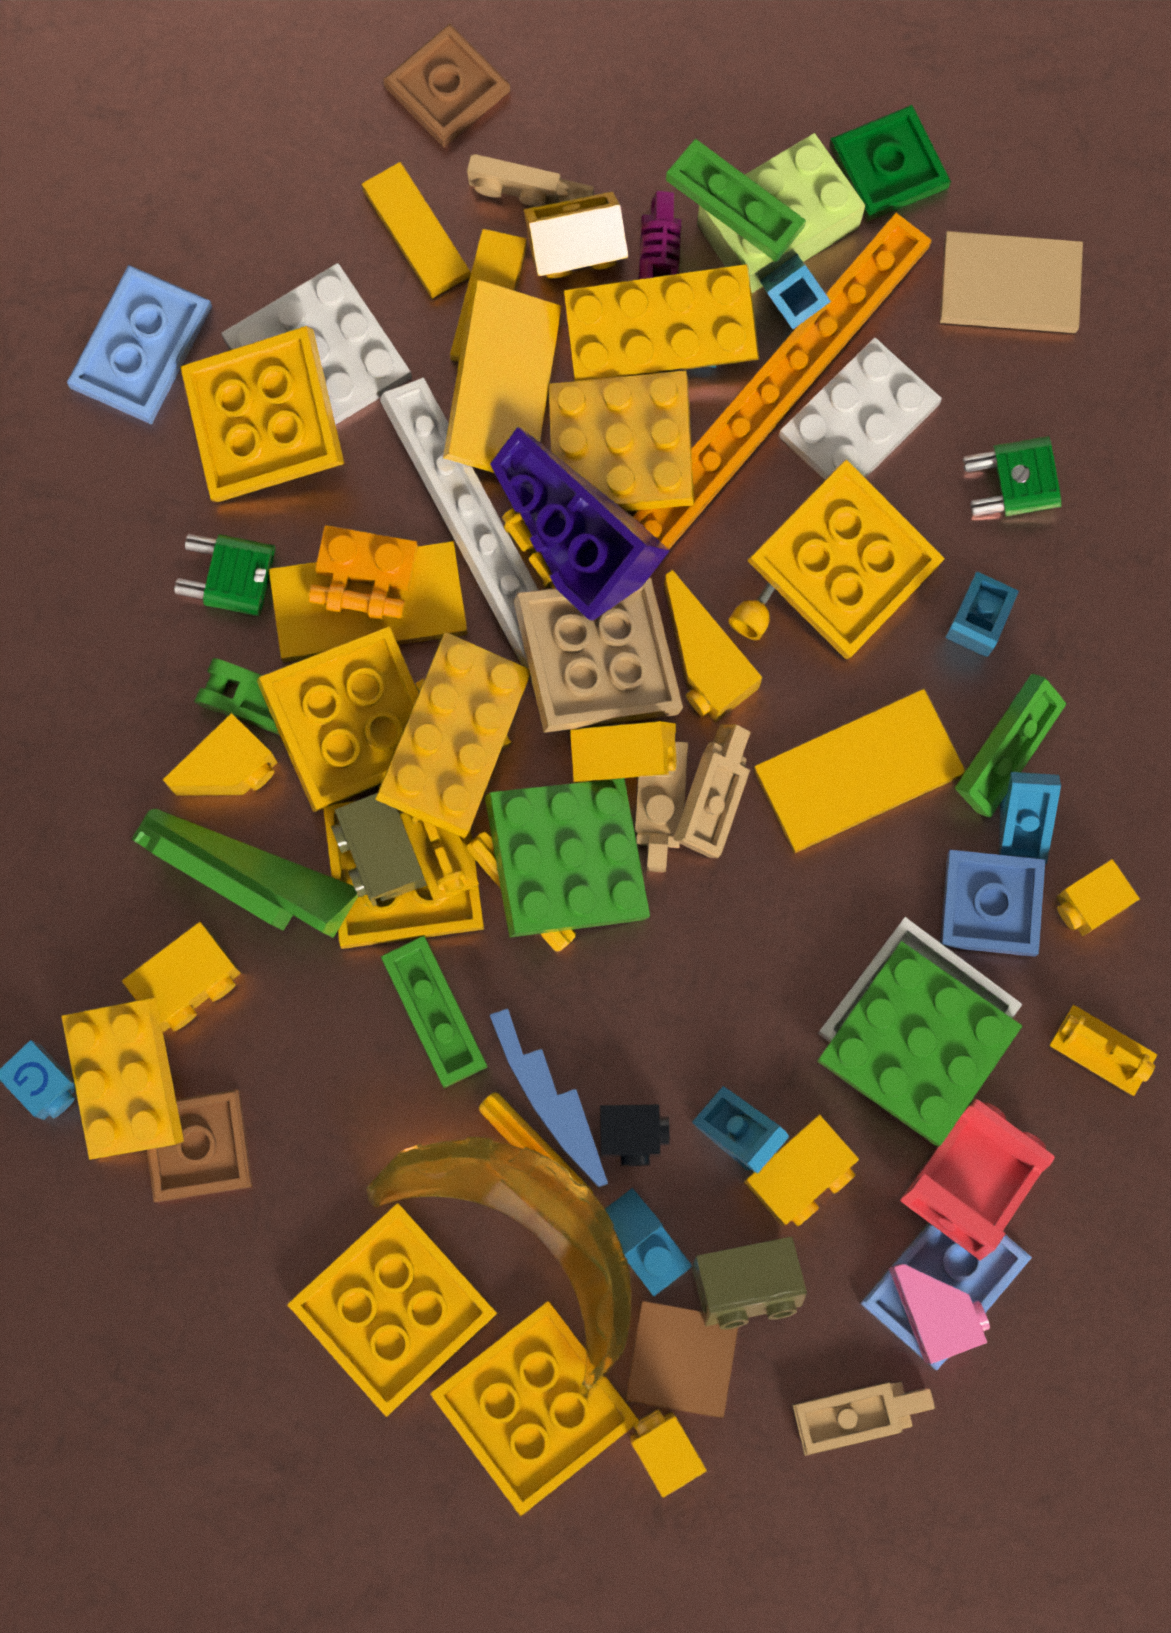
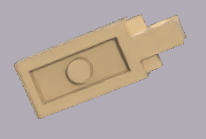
(530, 184)
(715, 793)
(660, 809)
(858, 1415)

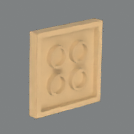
(597, 668)

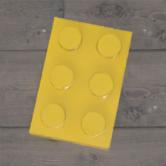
(122, 1078)

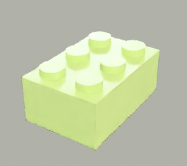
(809, 185)

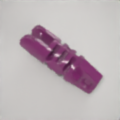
(660, 238)

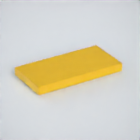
(500, 372)
(431, 606)
(859, 771)

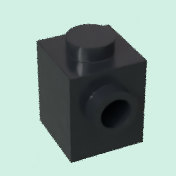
(633, 1133)

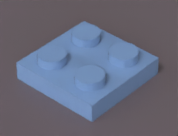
(992, 903)

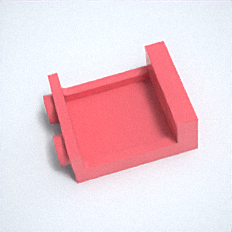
(978, 1178)

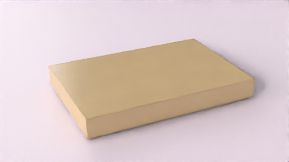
(1011, 282)

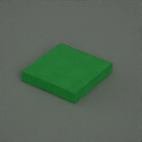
(890, 162)

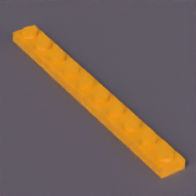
(791, 372)

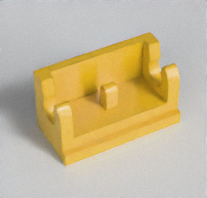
(623, 751)

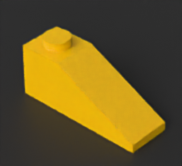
(710, 661)

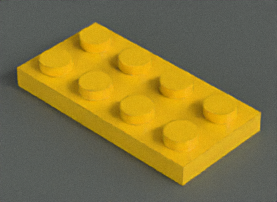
(662, 324)
(454, 735)

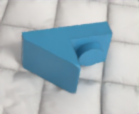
(982, 614)
(1028, 815)
(740, 1130)
(646, 1243)

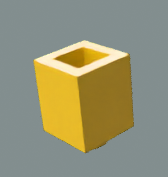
(1095, 898)

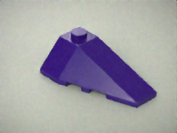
(585, 537)

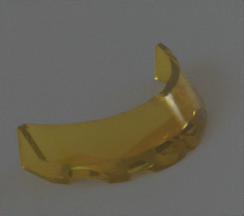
(546, 1203)

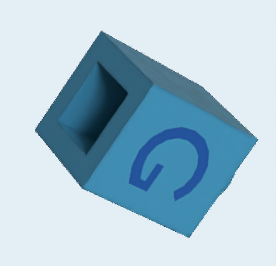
(795, 291)
(38, 1081)

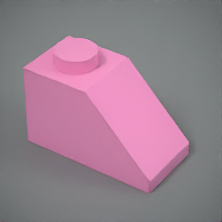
(939, 1314)

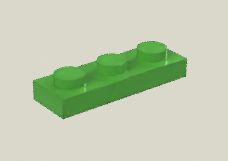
(735, 200)
(1010, 745)
(434, 1012)

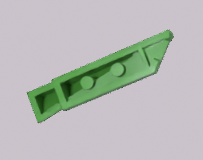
(247, 875)

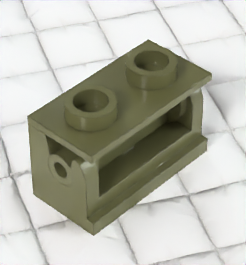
(379, 848)
(749, 1283)

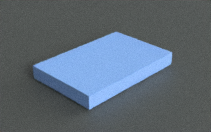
(139, 344)
(949, 1263)

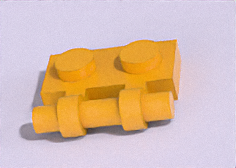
(364, 559)

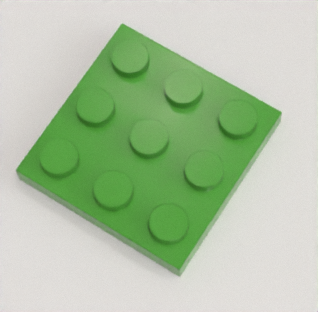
(566, 857)
(919, 1044)

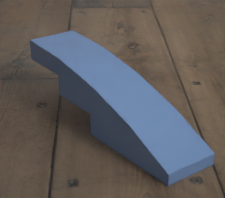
(559, 1113)

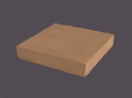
(446, 85)
(212, 1154)
(680, 1361)

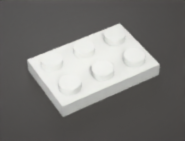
(860, 413)

